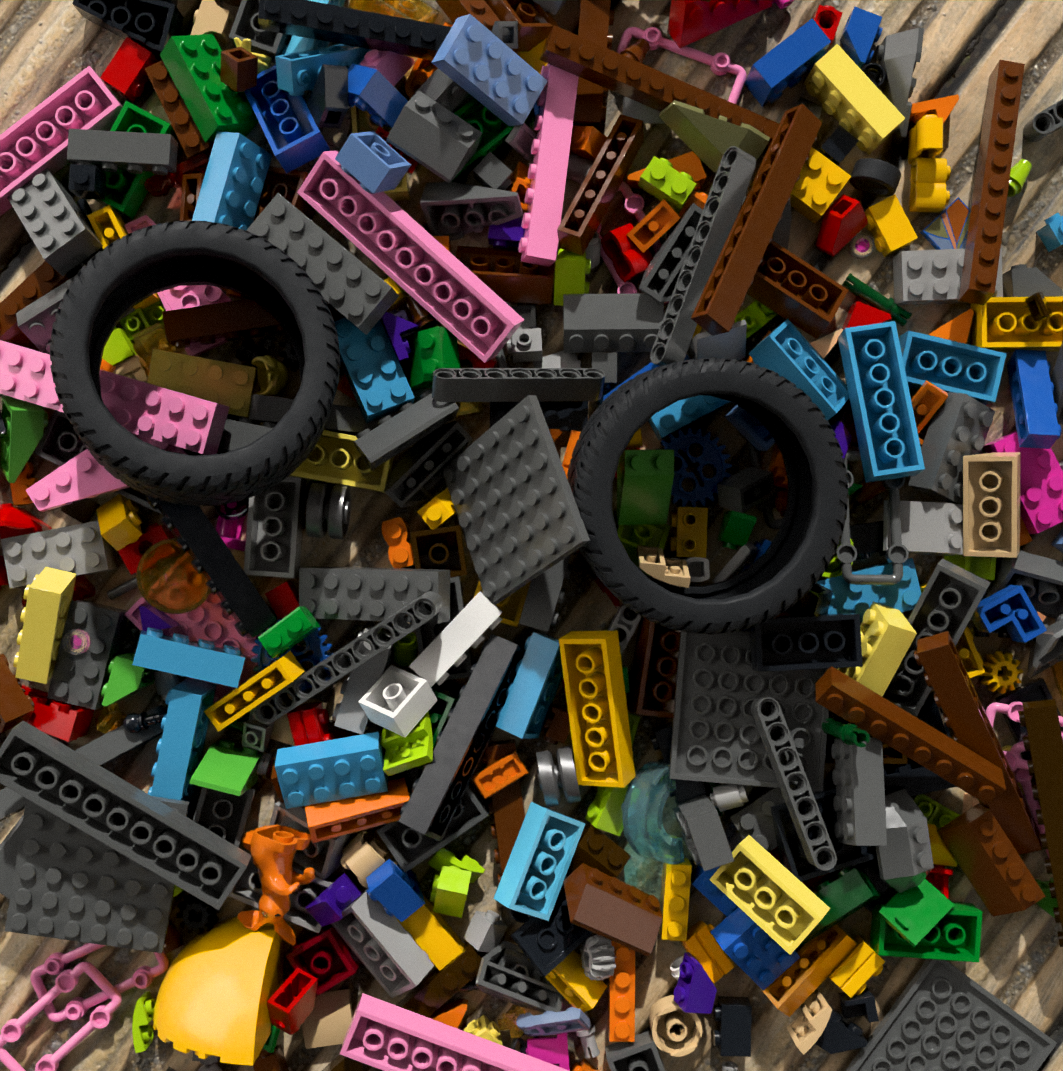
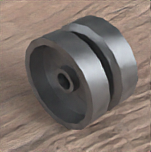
(328, 511)
(558, 776)

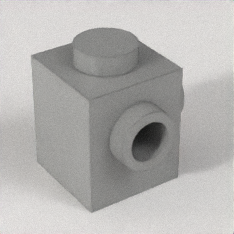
(526, 345)
(485, 931)

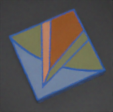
(950, 227)

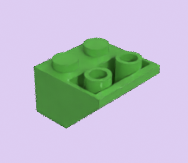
(125, 679)

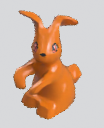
(273, 854)

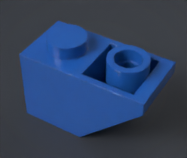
(859, 34)

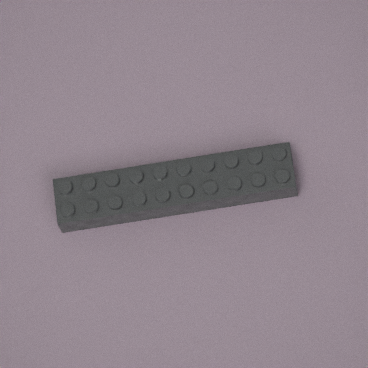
(120, 815)

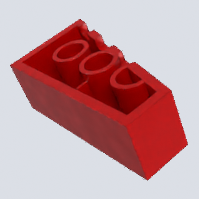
(698, 18)
(58, 718)

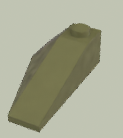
(711, 136)

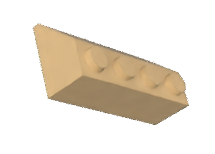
(991, 504)

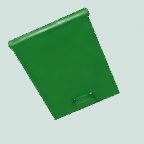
(916, 910)

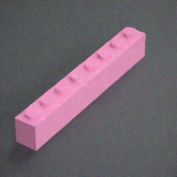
(549, 167)

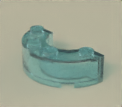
(644, 814)

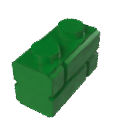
(288, 632)

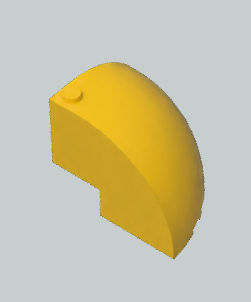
(220, 992)

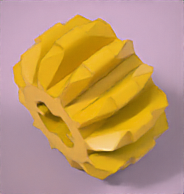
(1005, 680)

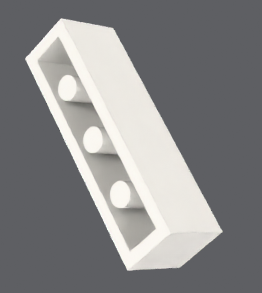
(456, 638)

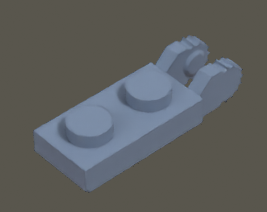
(553, 1022)

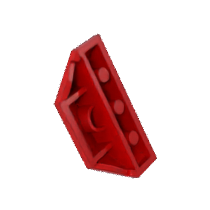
(19, 521)

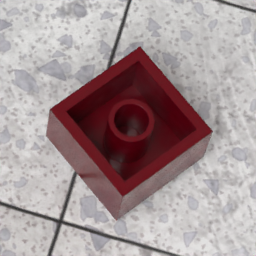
(324, 957)

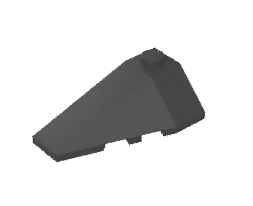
(898, 58)
(463, 208)

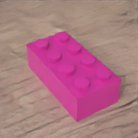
(1039, 483)

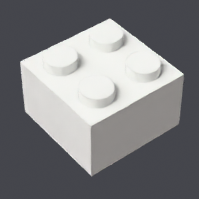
(398, 701)

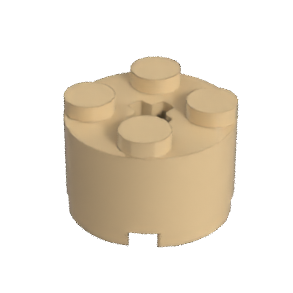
(365, 855)
(674, 1040)

